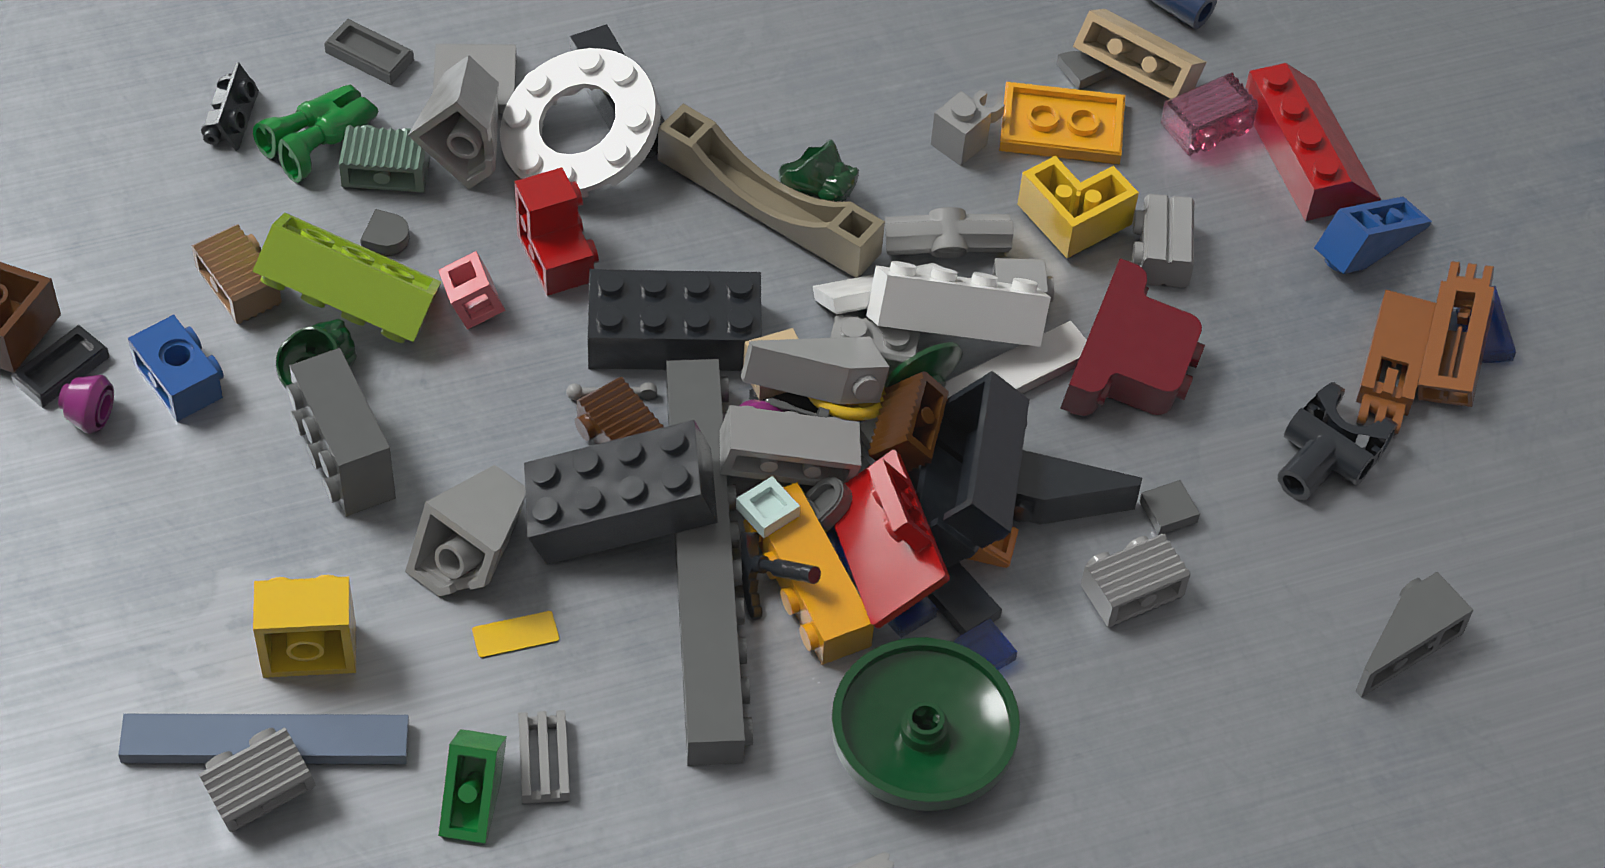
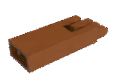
(1401, 338)
(1455, 357)

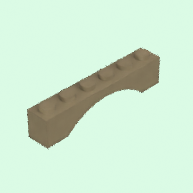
(829, 229)

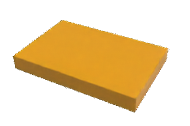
(1062, 123)

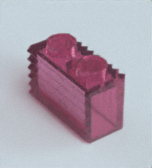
(1209, 114)

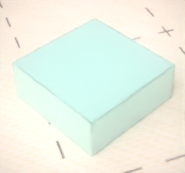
(767, 507)

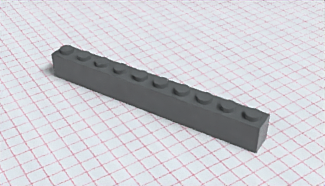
(706, 585)

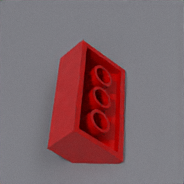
(1307, 143)

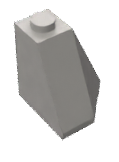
(461, 122)
(466, 532)

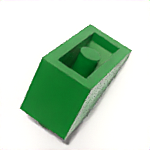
(471, 785)

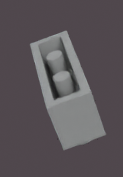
(788, 446)

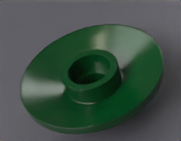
(936, 360)

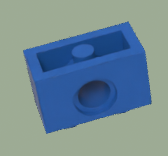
(176, 367)

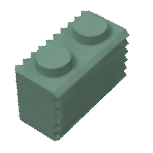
(382, 160)

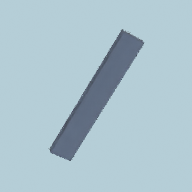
(316, 736)

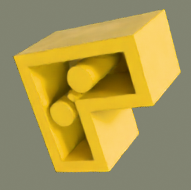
(1075, 211)

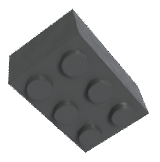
(341, 432)

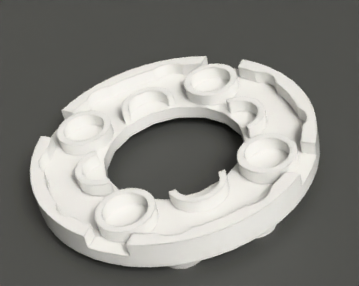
(566, 75)

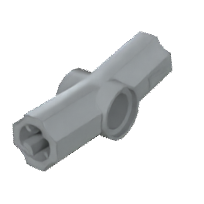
(948, 233)

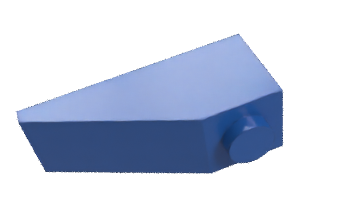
(1369, 232)

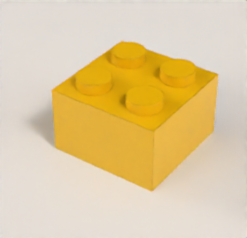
(304, 626)

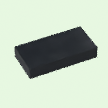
(59, 364)

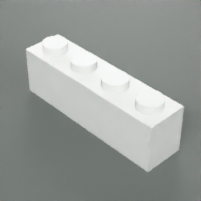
(958, 305)

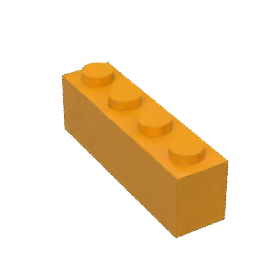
(830, 611)

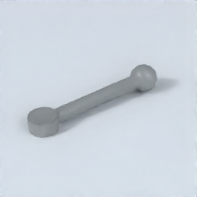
(646, 391)

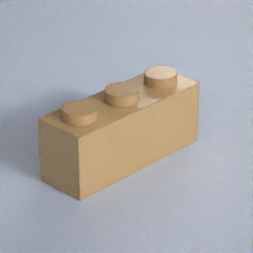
(1138, 53)

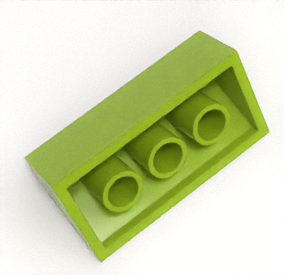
(346, 277)

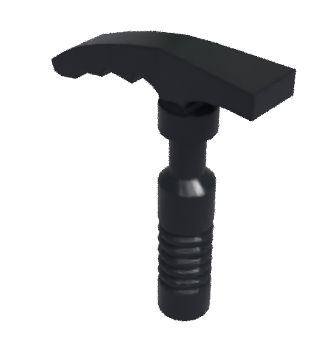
(753, 563)

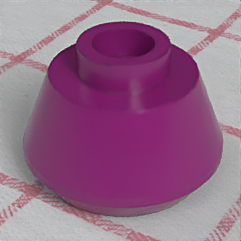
(87, 402)

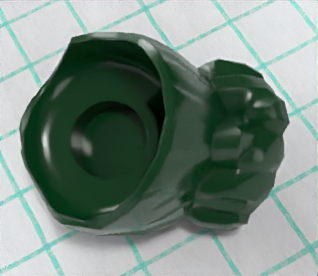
(820, 174)
(313, 342)

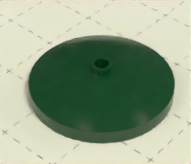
(925, 723)

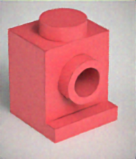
(471, 290)

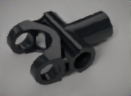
(1330, 445)

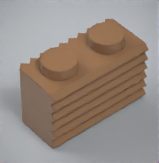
(227, 267)

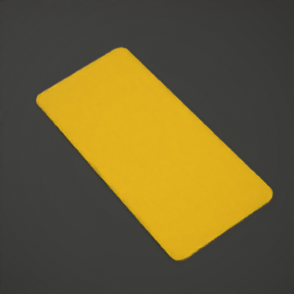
(515, 633)

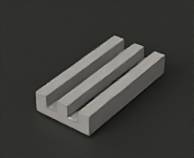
(542, 723)

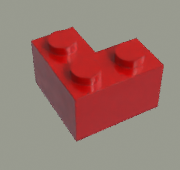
(553, 230)

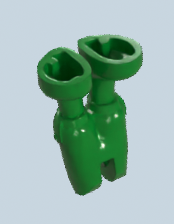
(324, 122)

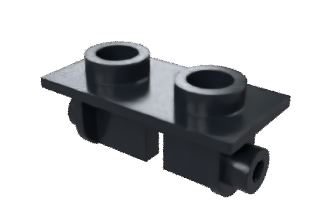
(232, 108)

